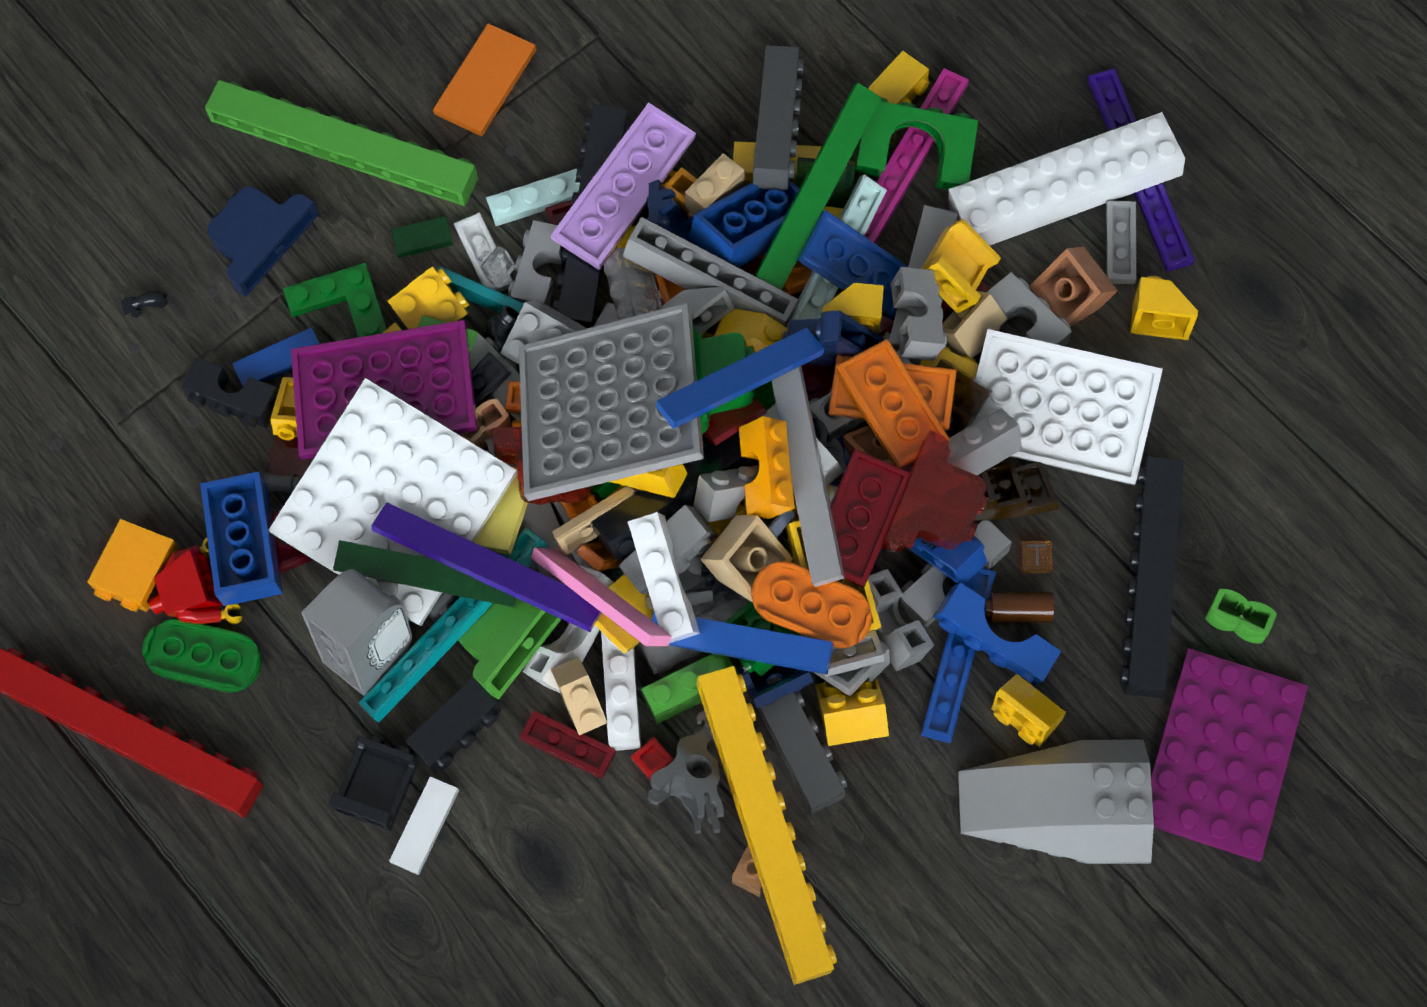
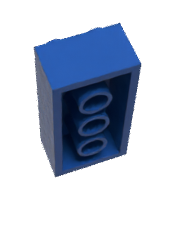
(742, 223)
(239, 539)

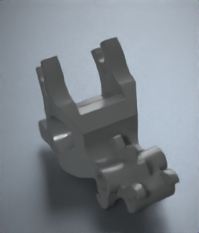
(692, 777)

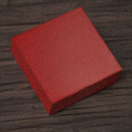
(651, 757)

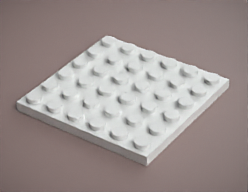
(398, 457)

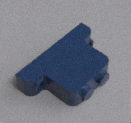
(258, 233)
(837, 335)

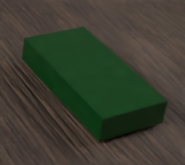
(422, 237)

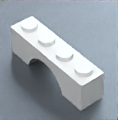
(657, 562)
(572, 644)
(620, 697)

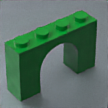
(952, 134)

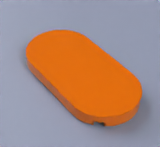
(825, 612)

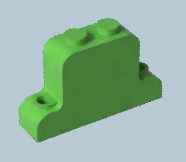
(505, 642)

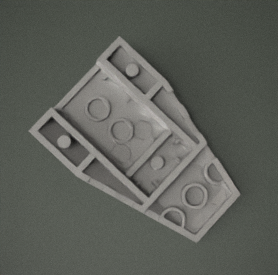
(1065, 801)

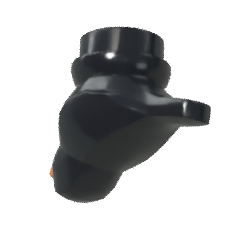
(500, 326)

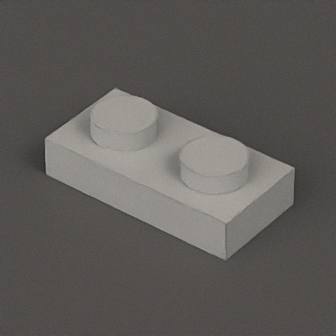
(862, 654)

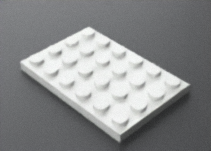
(1070, 404)

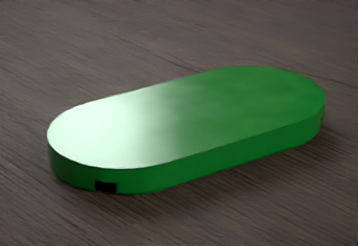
(202, 655)

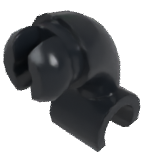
(150, 298)

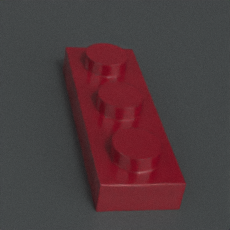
(567, 744)

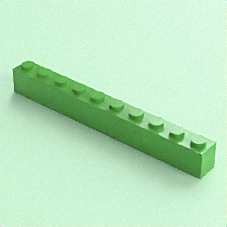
(342, 142)

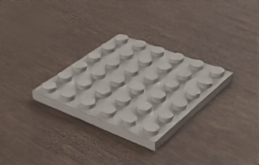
(595, 398)

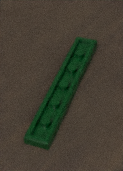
(415, 572)

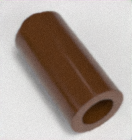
(1020, 607)

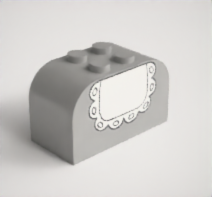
(358, 629)

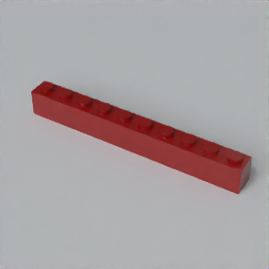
(128, 734)

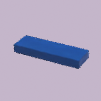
(274, 359)

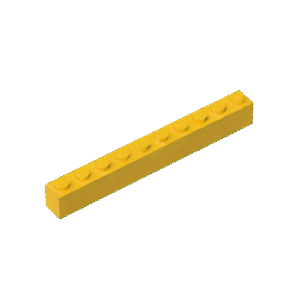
(764, 825)

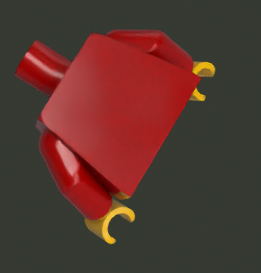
(188, 589)

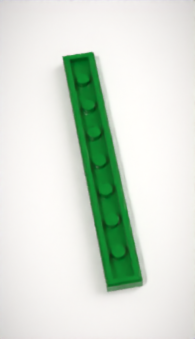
(818, 186)

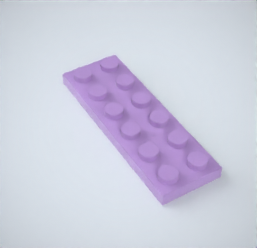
(621, 186)

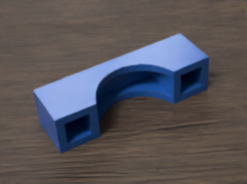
(964, 613)

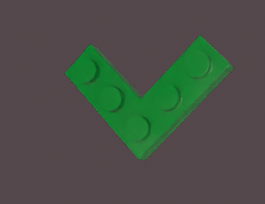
(343, 285)

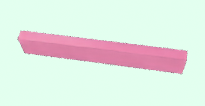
(601, 597)

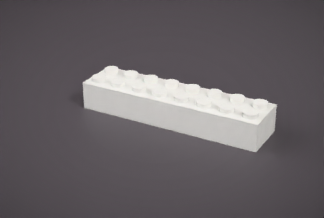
(1069, 180)

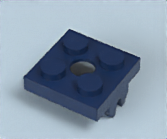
(667, 211)
(765, 694)

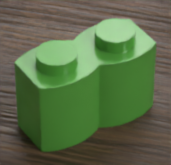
(1246, 618)

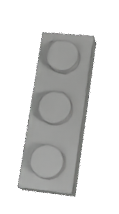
(1121, 242)

